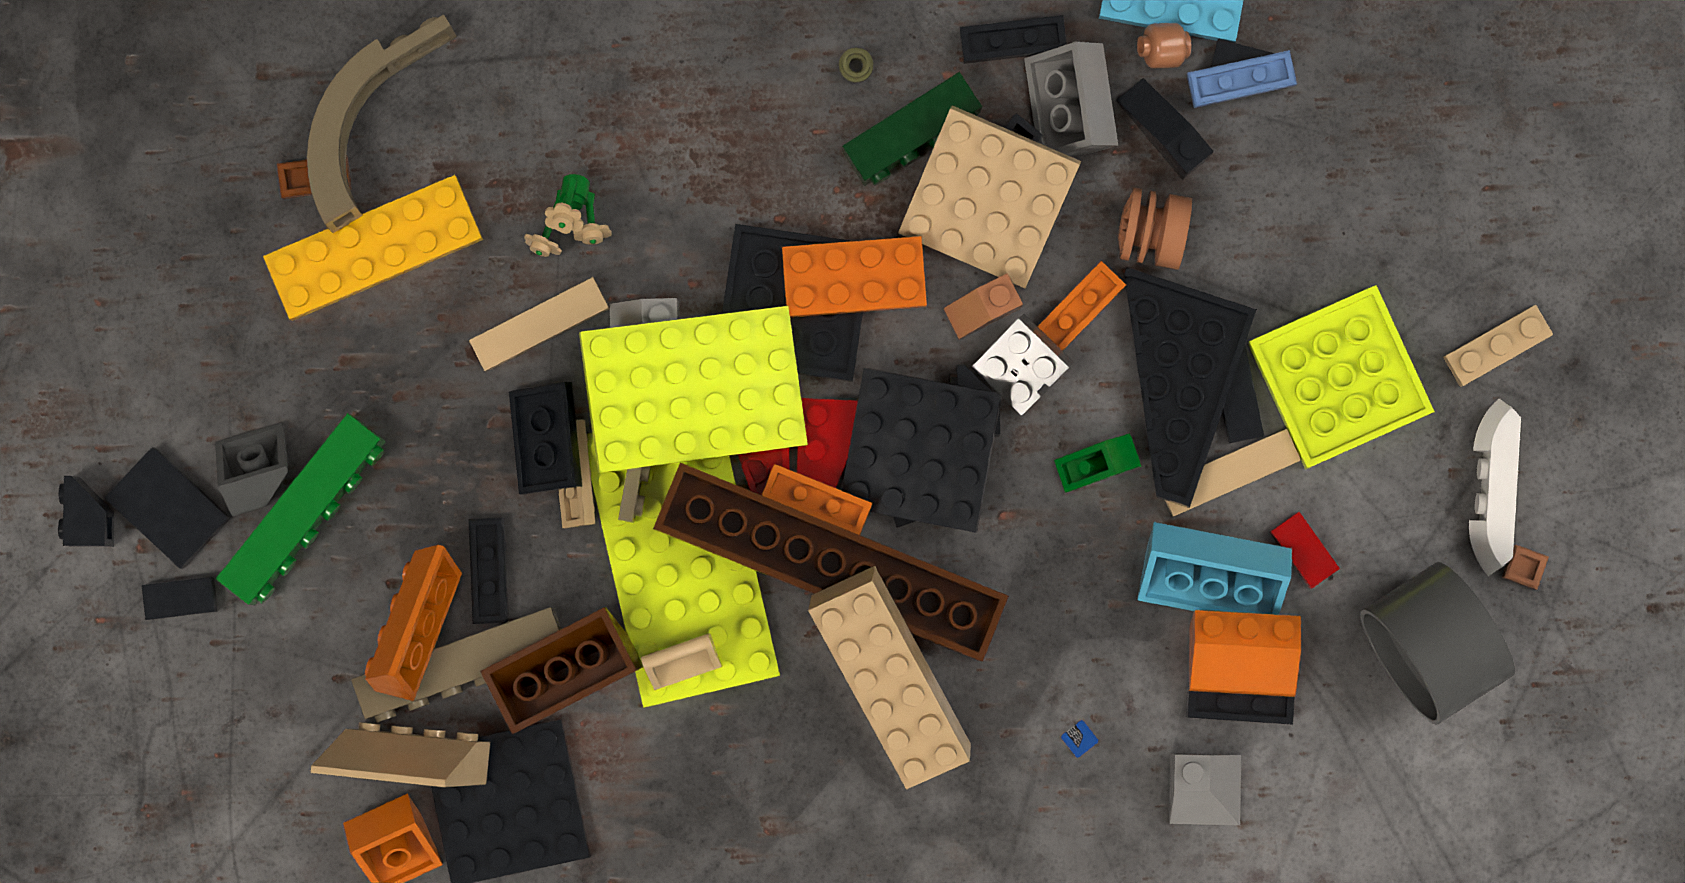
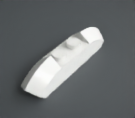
(1499, 442)

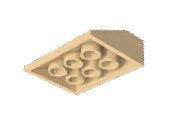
(406, 756)

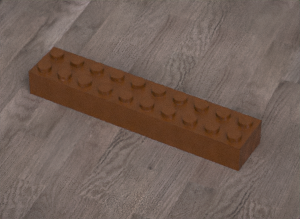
(820, 554)

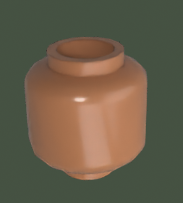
(1164, 45)

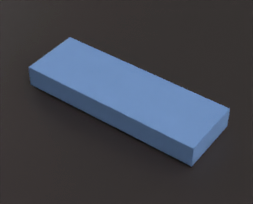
(1241, 79)

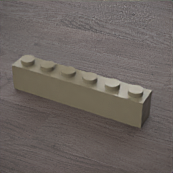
(460, 663)

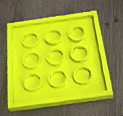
(1340, 377)

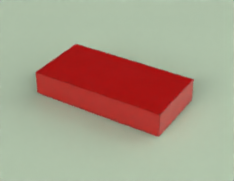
(1308, 552)

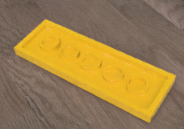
(373, 248)

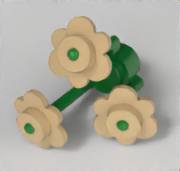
(566, 217)

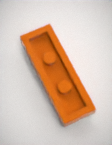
(1081, 305)
(817, 499)

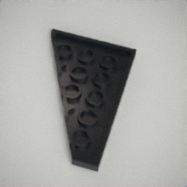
(1185, 366)

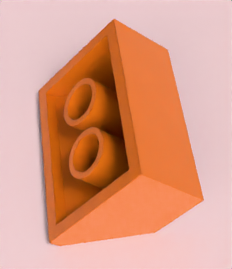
(1244, 653)

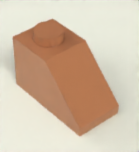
(983, 306)

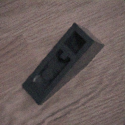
(1165, 128)

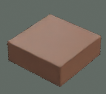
(1525, 567)

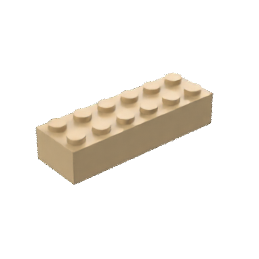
(890, 677)

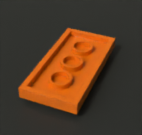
(854, 276)

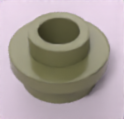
(852, 55)

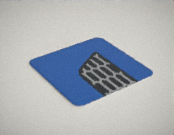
(1079, 738)

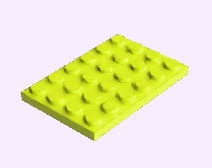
(692, 389)

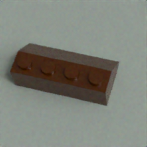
(561, 669)

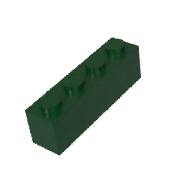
(908, 131)

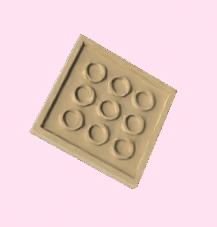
(989, 196)

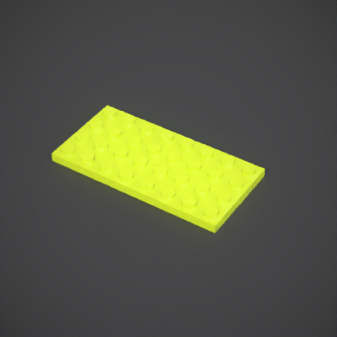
(681, 591)

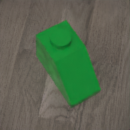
(1097, 462)

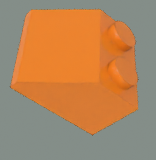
(392, 842)

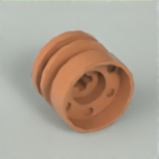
(1155, 228)

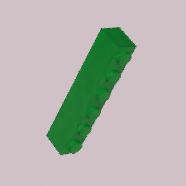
(301, 510)

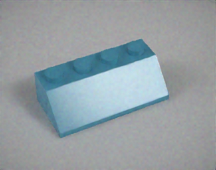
(1213, 572)

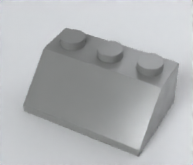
(1072, 98)

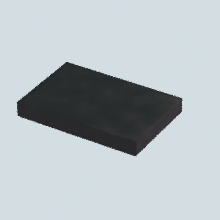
(545, 438)
(167, 508)

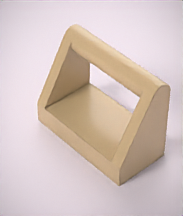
(681, 661)

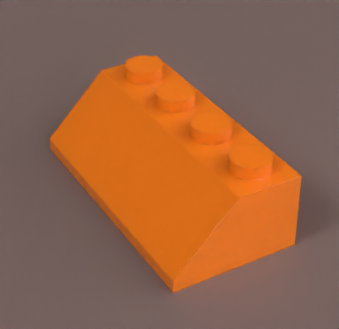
(413, 623)

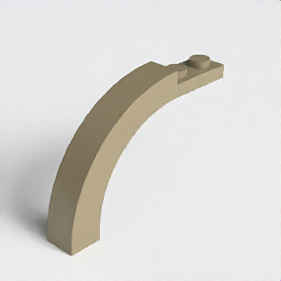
(341, 106)

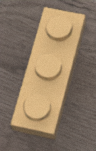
(1498, 345)
(577, 502)

